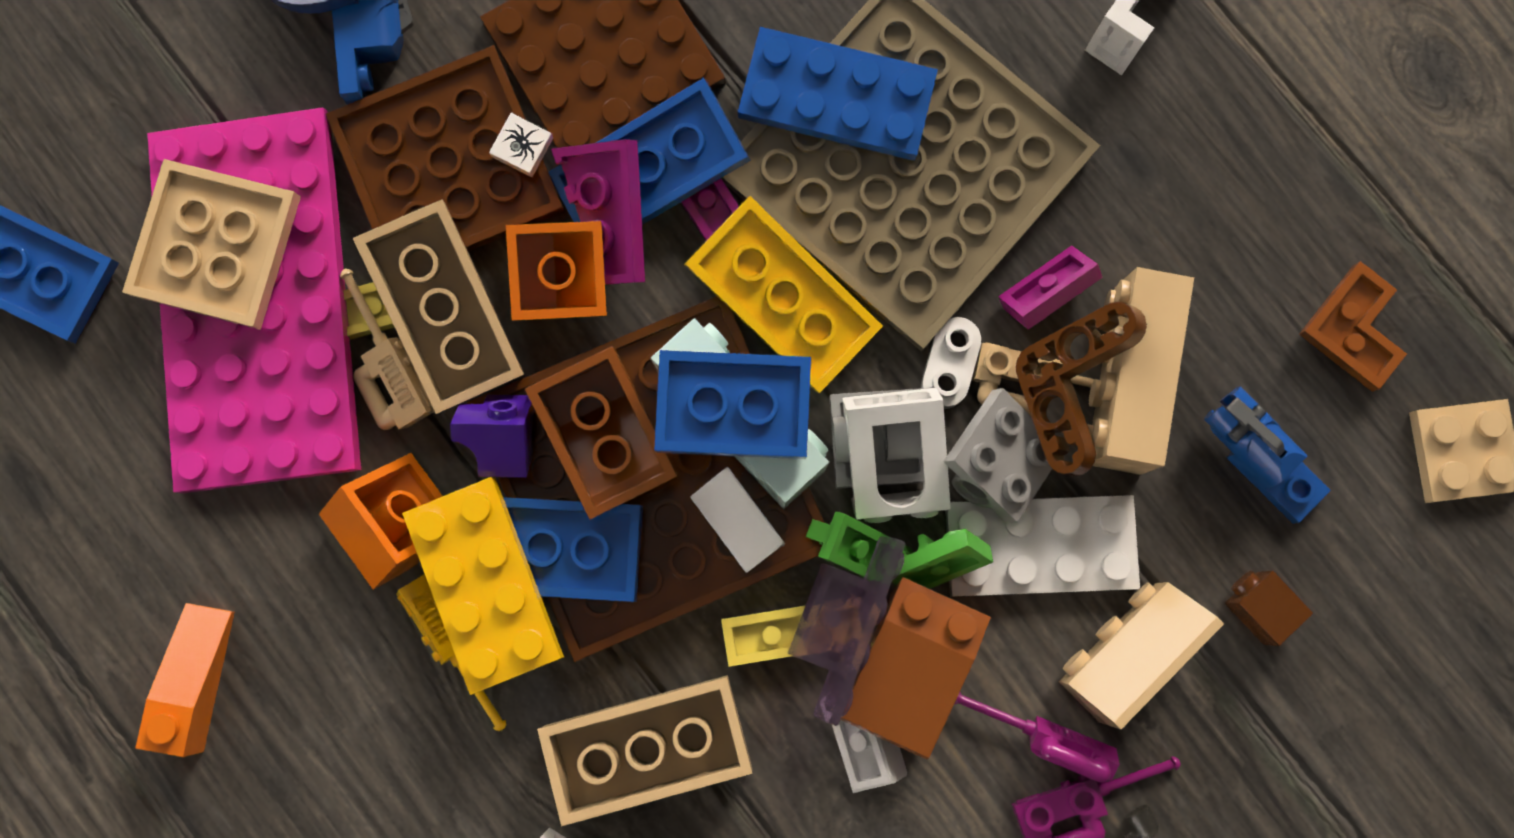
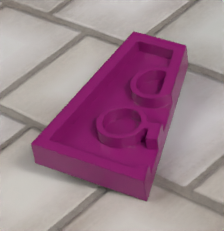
(607, 189)

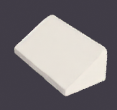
(737, 520)
(868, 759)

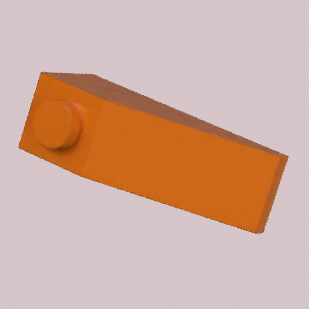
(186, 684)

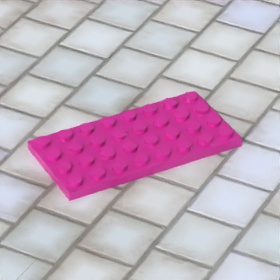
(281, 396)

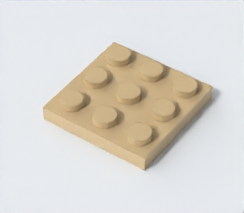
(212, 244)

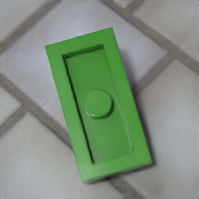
(845, 542)
(944, 559)

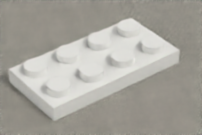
(1052, 547)

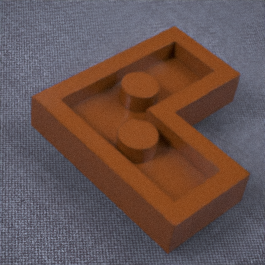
(1344, 330)

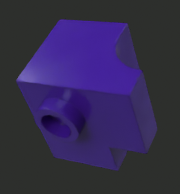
(497, 434)

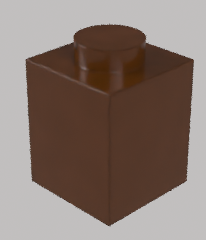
(1267, 607)

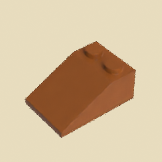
(600, 432)
(915, 667)

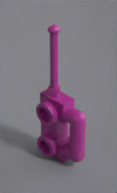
(1058, 743)
(1081, 798)

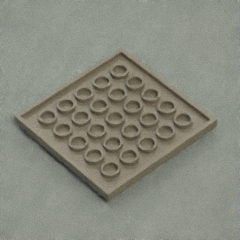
(930, 228)

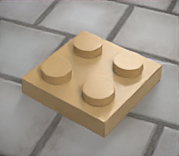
(1464, 450)

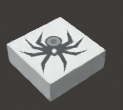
(521, 145)

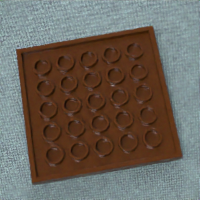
(680, 552)

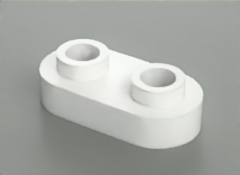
(952, 361)

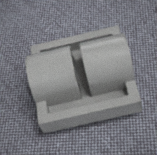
(895, 447)
(999, 458)

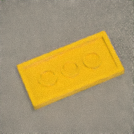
(783, 292)
(482, 585)

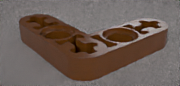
(1057, 380)

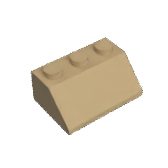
(1138, 653)

